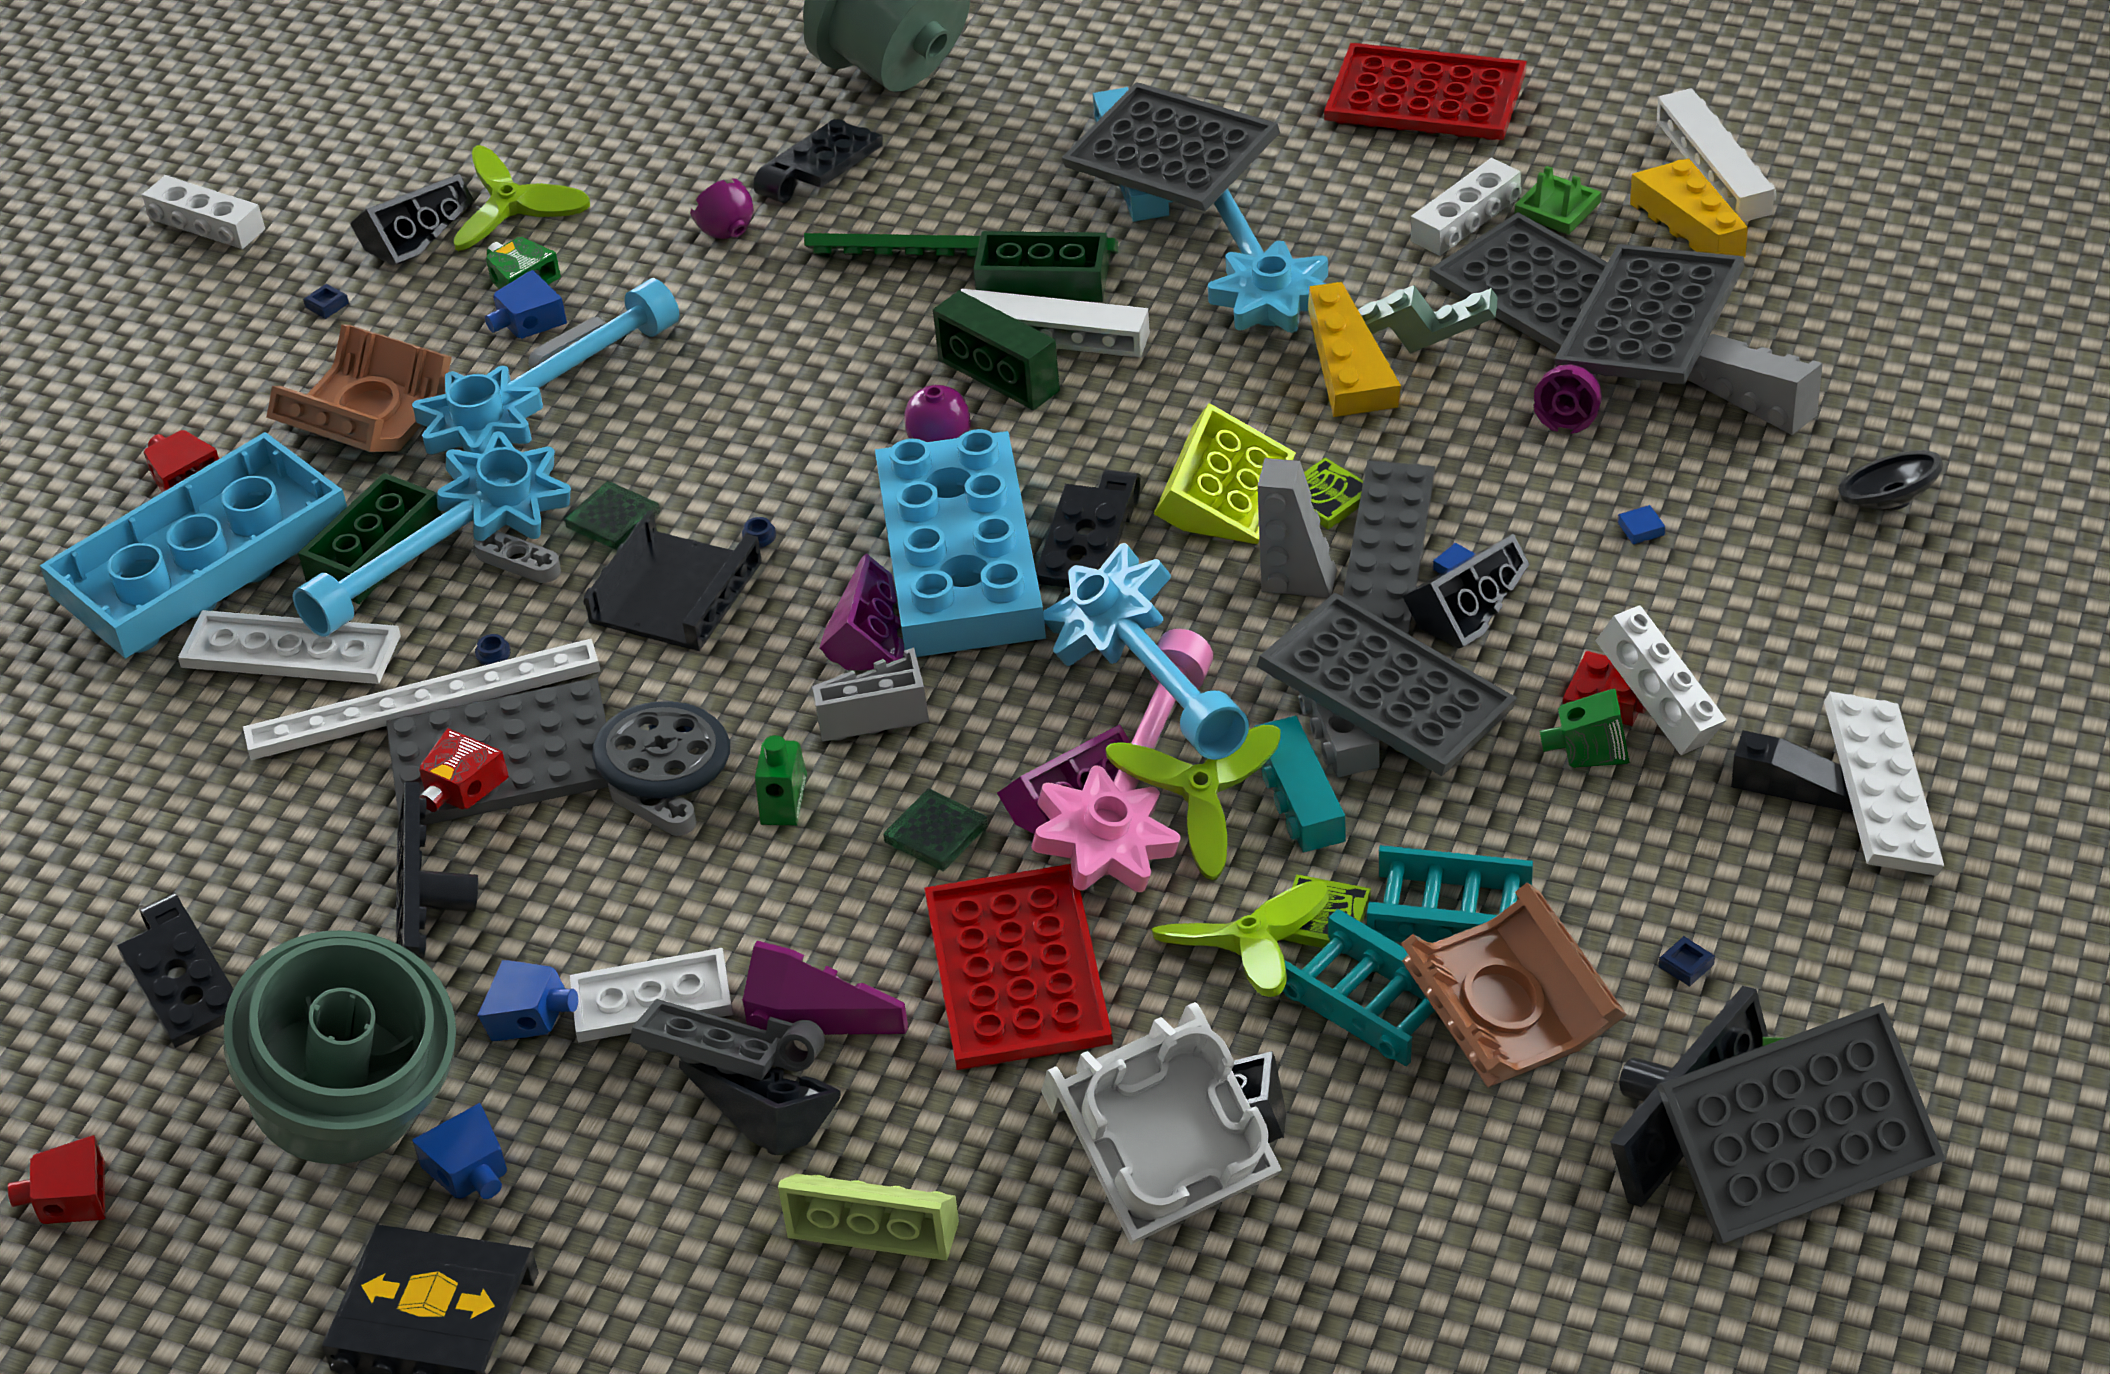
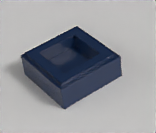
(326, 301)
(1686, 961)

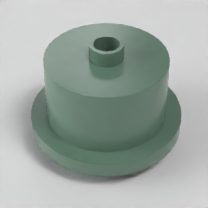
(886, 39)
(338, 1043)

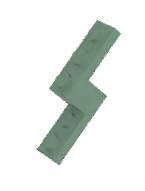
(1418, 324)

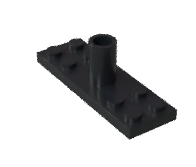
(423, 889)
(1647, 1144)

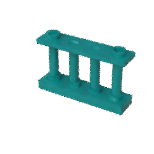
(1434, 868)
(1374, 954)

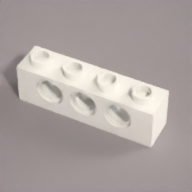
(1465, 206)
(203, 211)
(1660, 680)

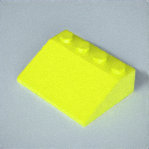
(1218, 478)

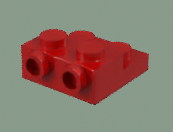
(1598, 675)

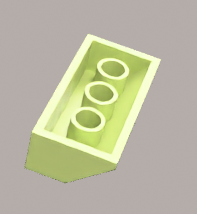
(869, 1215)

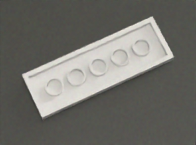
(288, 647)
(1883, 784)

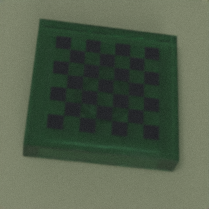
(610, 514)
(935, 829)

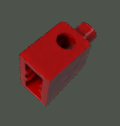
(177, 457)
(64, 1183)

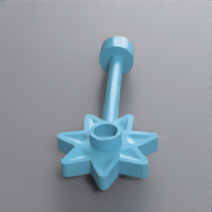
(1263, 285)
(492, 402)
(486, 488)
(1112, 610)

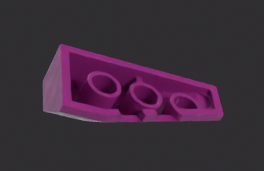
(864, 620)
(1065, 770)
(793, 991)

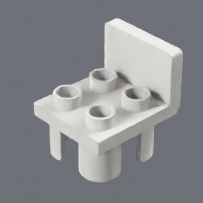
(1165, 1124)

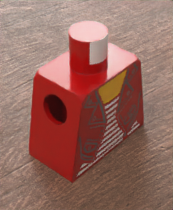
(460, 771)

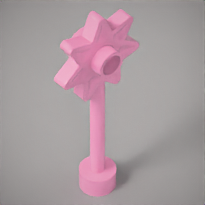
(1109, 821)

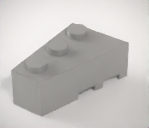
(872, 701)

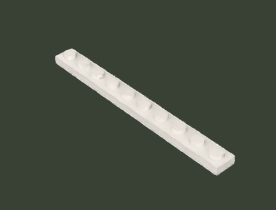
(421, 697)

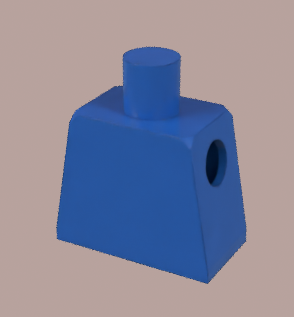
(526, 307)
(524, 1001)
(463, 1155)

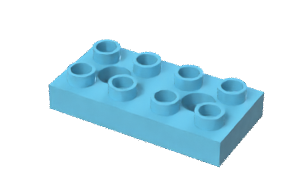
(953, 525)
(193, 544)

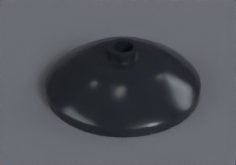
(1891, 480)

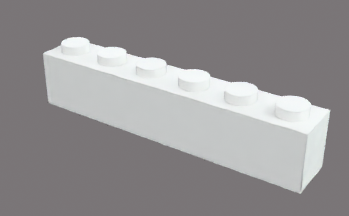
(1715, 154)
(1077, 323)

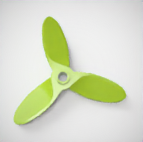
(512, 199)
(1199, 787)
(1256, 934)

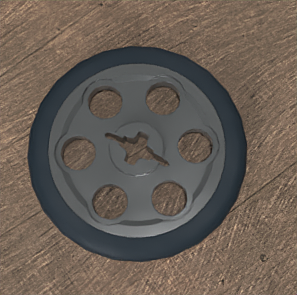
(655, 782)

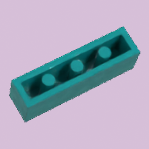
(1303, 790)

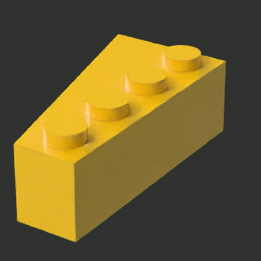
(1689, 207)
(1350, 358)

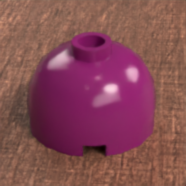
(723, 209)
(1567, 398)
(936, 414)

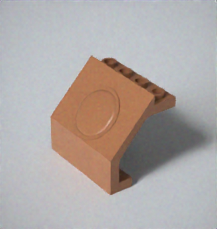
(365, 392)
(1514, 989)

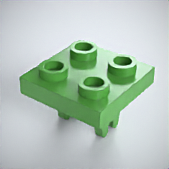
(1558, 202)

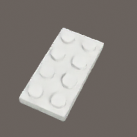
(618, 996)

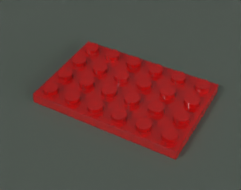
(1426, 91)
(1017, 967)

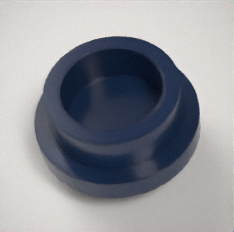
(761, 528)
(492, 649)

